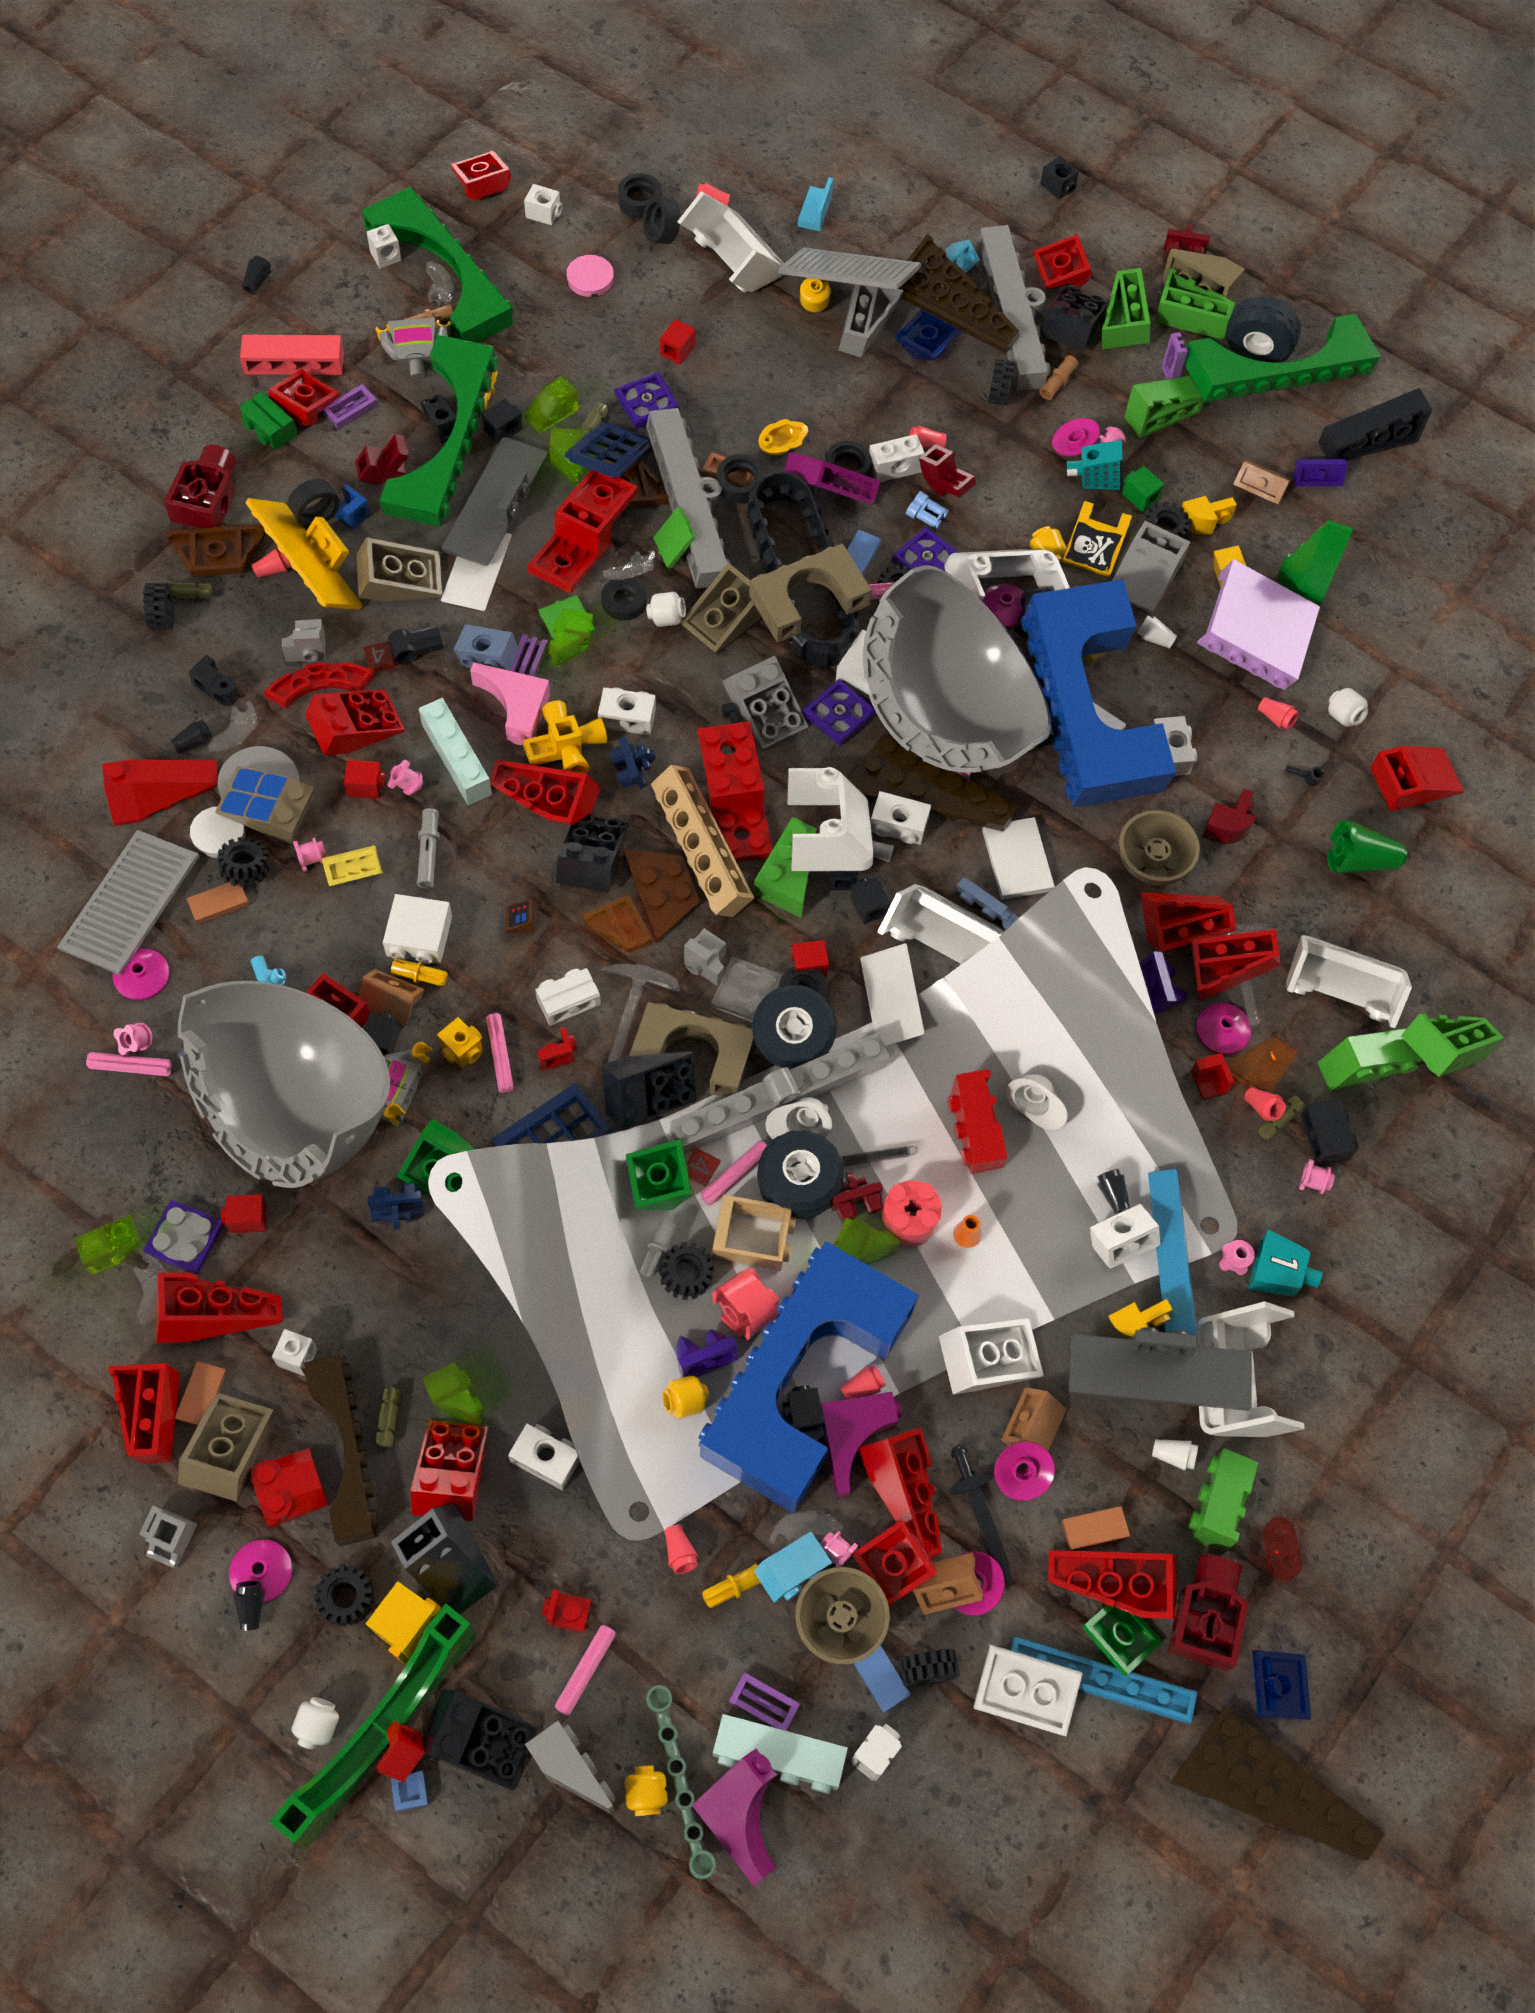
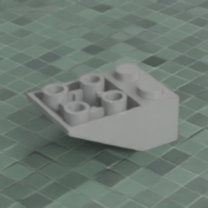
(1151, 565)
(766, 702)
(564, 1766)

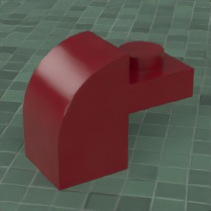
(379, 465)
(941, 472)
(1230, 824)

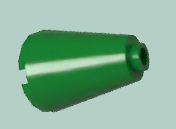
(1363, 850)

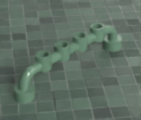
(702, 1862)

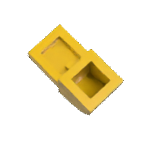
(1206, 515)
(1130, 1318)

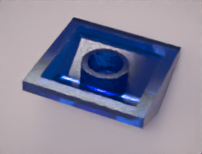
(926, 336)
(1281, 1685)

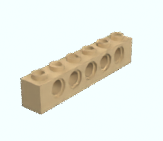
(702, 841)

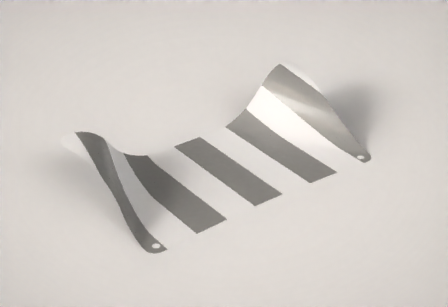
(1041, 999)

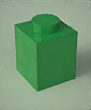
(1142, 488)

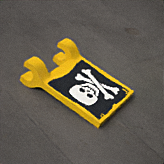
(1095, 544)

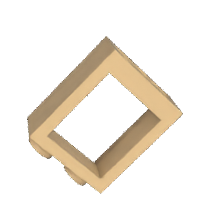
(756, 1209)

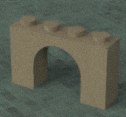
(829, 568)
(732, 1042)

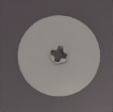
(257, 758)

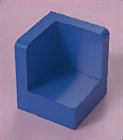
(352, 509)

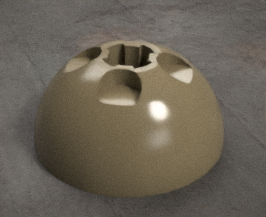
(1156, 836)
(854, 1597)

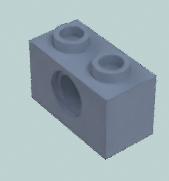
(486, 647)

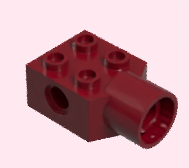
(202, 489)
(1210, 1615)

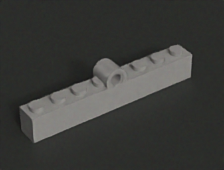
(1018, 304)
(690, 492)
(780, 1089)

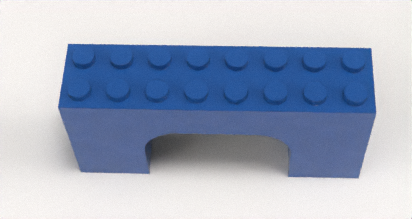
(1094, 758)
(830, 1299)

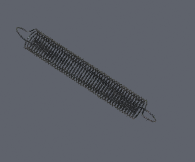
(880, 1153)

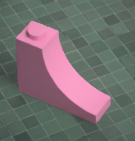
(519, 694)

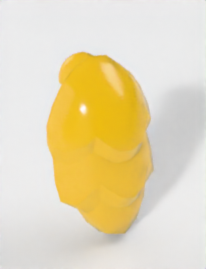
(782, 437)

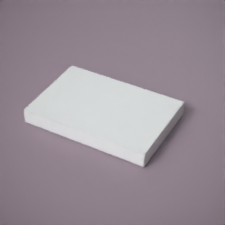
(1018, 859)
(1027, 1690)

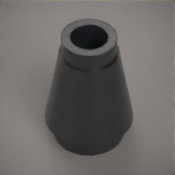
(256, 273)
(192, 736)
(1114, 1190)
(249, 1603)

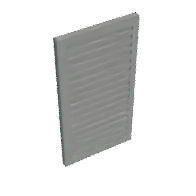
(849, 268)
(128, 902)

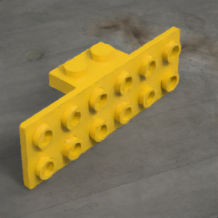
(312, 553)

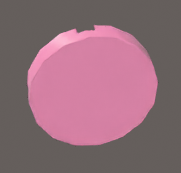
(590, 275)

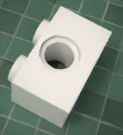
(896, 458)
(637, 720)
(1180, 736)
(895, 807)
(1125, 1236)
(554, 1471)

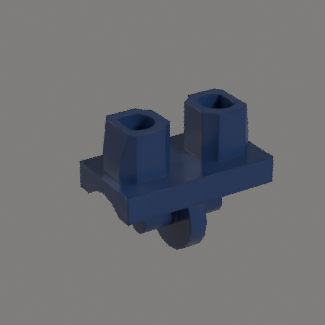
(627, 754)
(396, 1207)

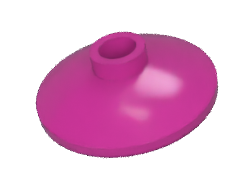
(1075, 435)
(1005, 612)
(148, 981)
(1216, 1036)
(1029, 1482)
(276, 1564)
(992, 1585)

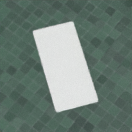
(471, 582)
(892, 994)

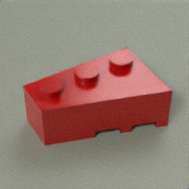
(1233, 959)
(977, 1122)
(147, 1409)

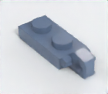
(990, 906)

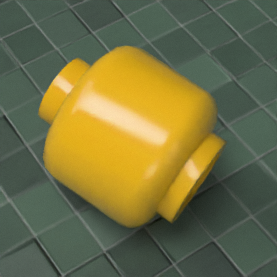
(815, 294)
(1048, 540)
(685, 1397)
(646, 1791)

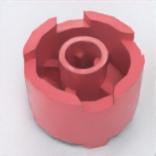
(913, 1197)
(746, 1303)

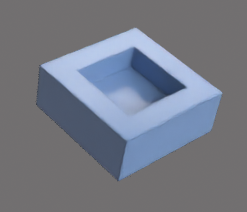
(410, 1793)

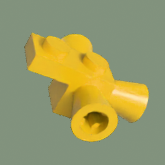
(564, 739)

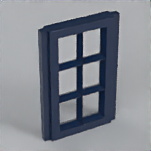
(598, 436)
(550, 1109)

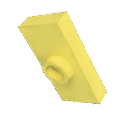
(352, 865)

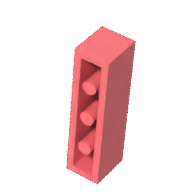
(292, 353)

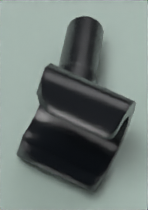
(1310, 776)

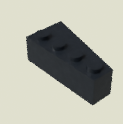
(1377, 428)

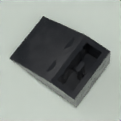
(1073, 318)
(591, 853)
(648, 1086)
(445, 1559)
(477, 1738)

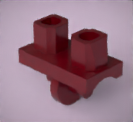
(1186, 241)
(868, 1194)

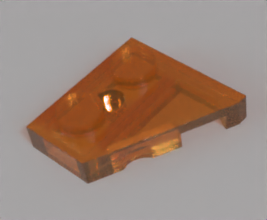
(619, 924)
(1263, 1064)

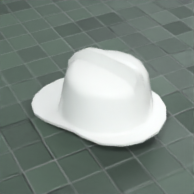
(1037, 1100)
(802, 1115)

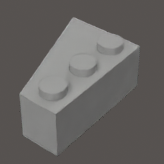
(866, 316)

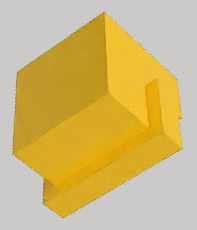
(402, 1620)

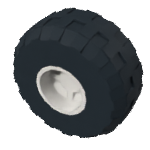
(1263, 329)
(794, 1026)
(800, 1173)

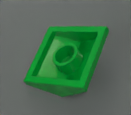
(1122, 1637)

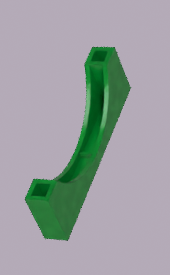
(481, 306)
(1226, 375)
(427, 491)
(318, 1800)

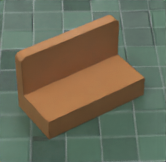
(1262, 481)
(389, 995)
(1034, 1419)
(952, 1585)

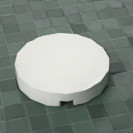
(212, 830)

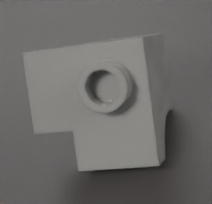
(306, 642)
(704, 956)
(167, 1535)

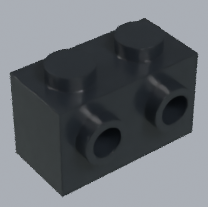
(1329, 1132)

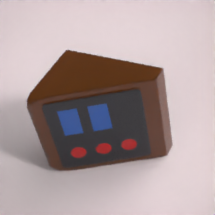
(520, 917)

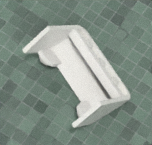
(733, 241)
(971, 566)
(842, 842)
(938, 923)
(1349, 977)
(1243, 1330)

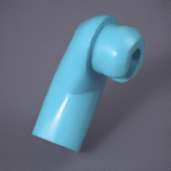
(264, 974)

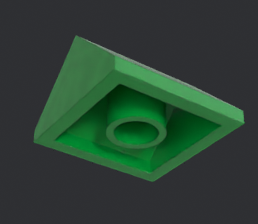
(659, 1176)

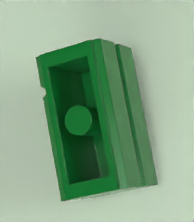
(268, 421)

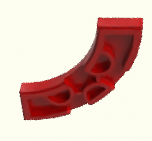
(316, 677)

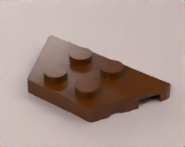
(649, 488)
(216, 548)
(662, 888)

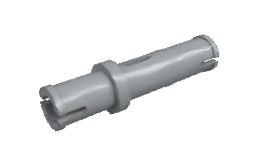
(428, 839)

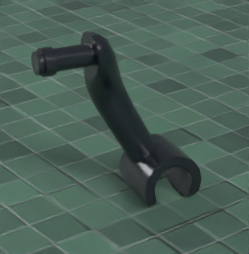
(730, 710)

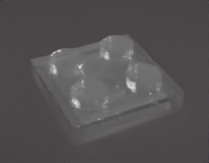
(744, 988)

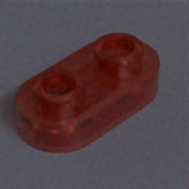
(1282, 1547)

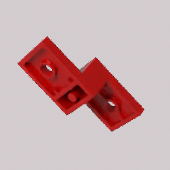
(582, 530)
(736, 789)

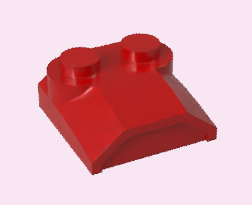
(482, 175)
(1063, 263)
(302, 397)
(288, 1487)
(896, 1561)

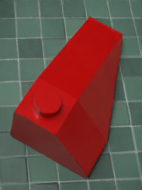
(146, 786)
(549, 792)
(201, 1309)
(900, 1476)
(1129, 1581)

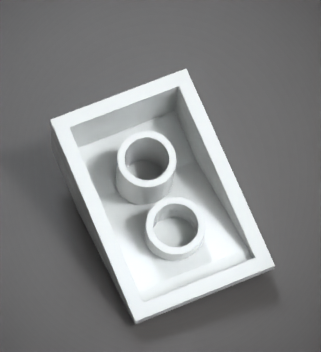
(990, 1355)

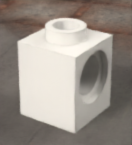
(542, 204)
(384, 246)
(294, 1351)

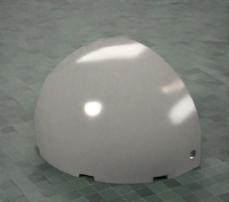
(951, 676)
(281, 1078)

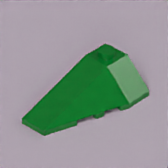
(1315, 562)
(432, 1145)

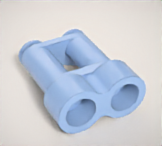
(920, 504)

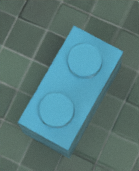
(792, 1567)

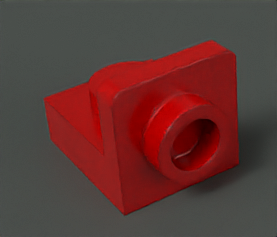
(556, 1054)
(566, 1611)

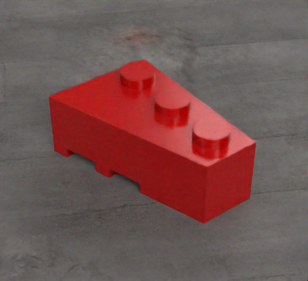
(1179, 918)

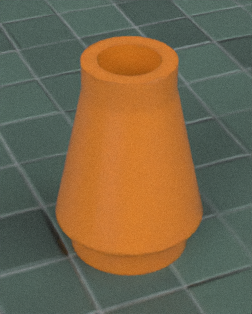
(968, 1232)

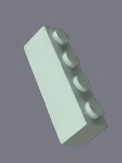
(455, 751)
(789, 1753)

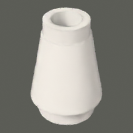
(1156, 632)
(1176, 1452)

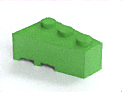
(1193, 308)
(1127, 313)
(1162, 404)
(776, 880)
(1449, 1043)
(1367, 1059)
(1223, 1500)

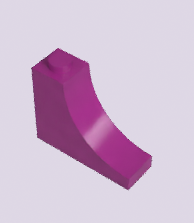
(833, 478)
(849, 1426)
(733, 1813)

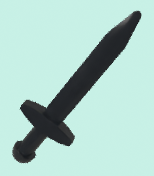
(972, 1486)

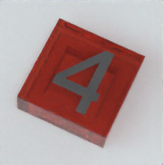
(379, 656)
(702, 1166)

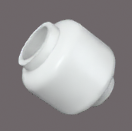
(666, 609)
(1348, 707)
(315, 1723)

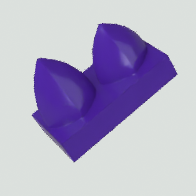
(1319, 472)
(1158, 983)
(697, 1361)

